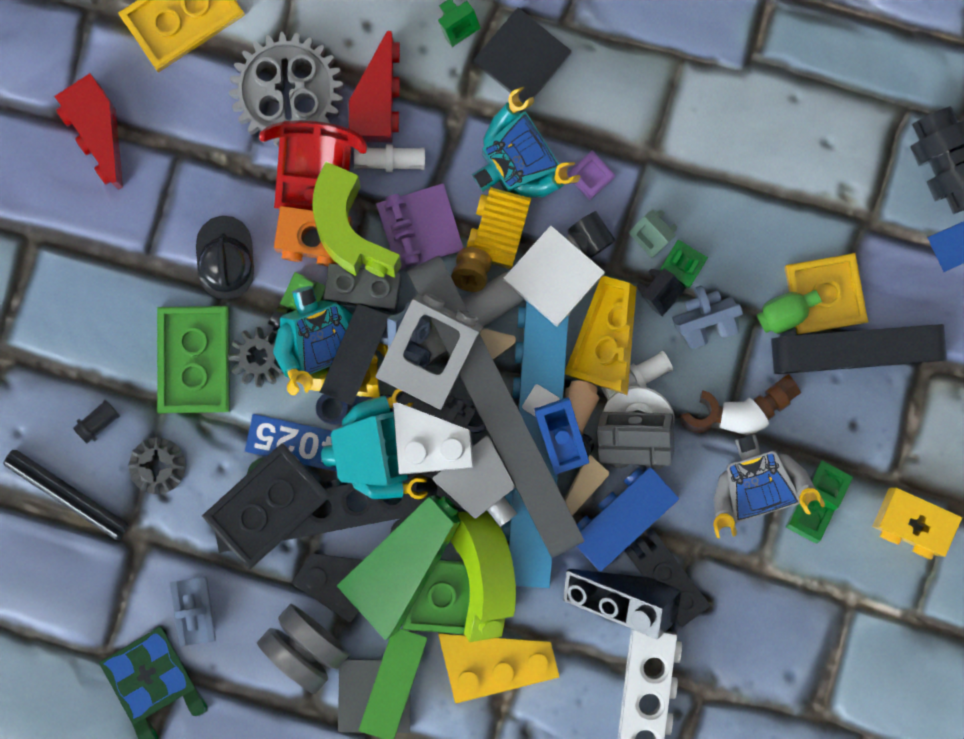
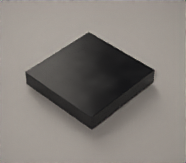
(522, 55)

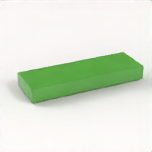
(393, 684)

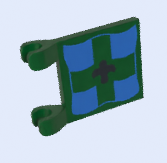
(148, 678)

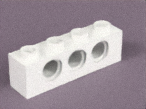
(638, 684)

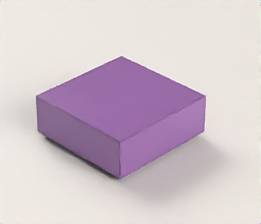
(593, 174)

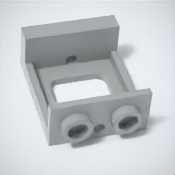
(415, 379)

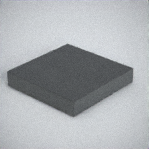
(355, 688)

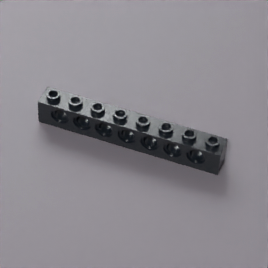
(344, 517)

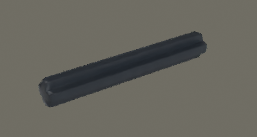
(65, 494)

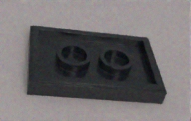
(266, 506)

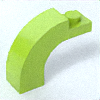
(332, 202)
(489, 574)

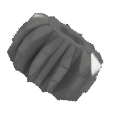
(246, 354)

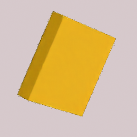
(838, 287)

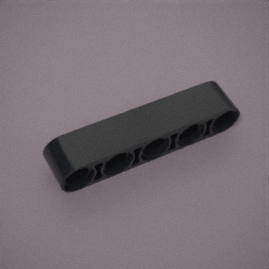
(859, 349)

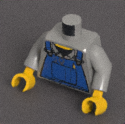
(760, 486)

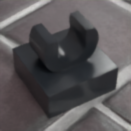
(662, 291)

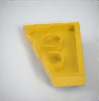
(605, 337)
(495, 664)

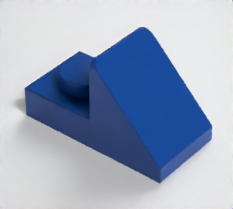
(561, 435)

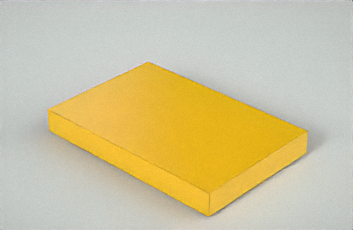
(176, 27)

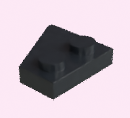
(320, 580)

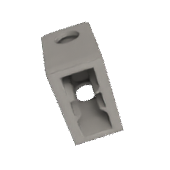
(481, 486)

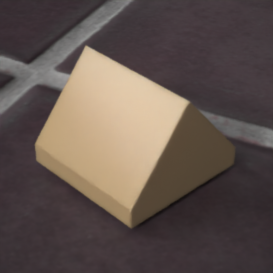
(497, 342)

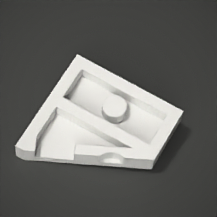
(429, 442)

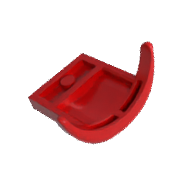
(302, 154)

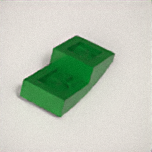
(832, 486)

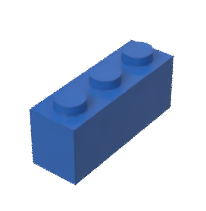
(624, 517)

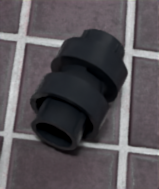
(943, 148)

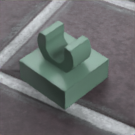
(653, 232)

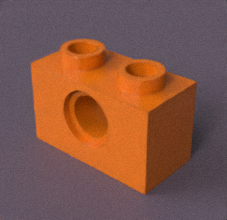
(290, 235)

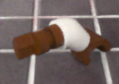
(745, 416)

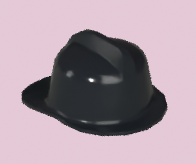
(224, 257)

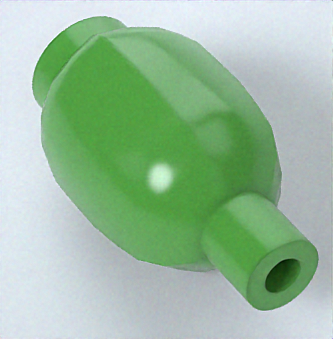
(787, 311)

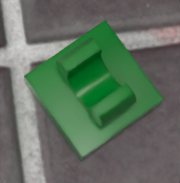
(457, 21)
(684, 263)

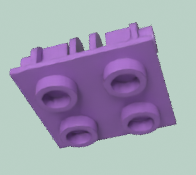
(420, 225)

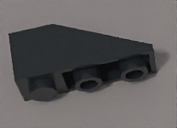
(625, 599)

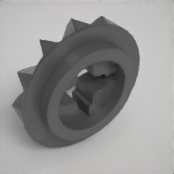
(168, 453)

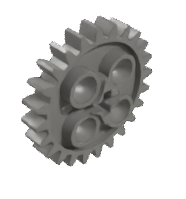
(255, 92)

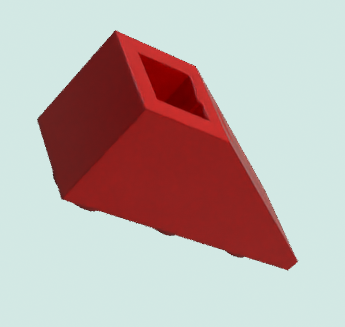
(372, 100)
(96, 122)

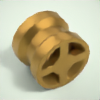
(471, 269)

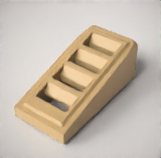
(584, 484)

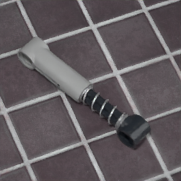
(497, 297)

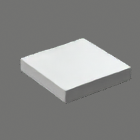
(553, 276)

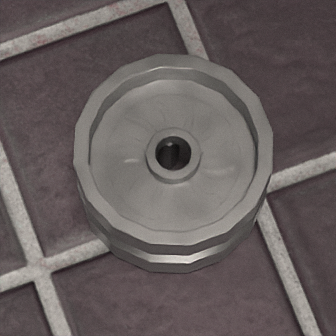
(300, 653)

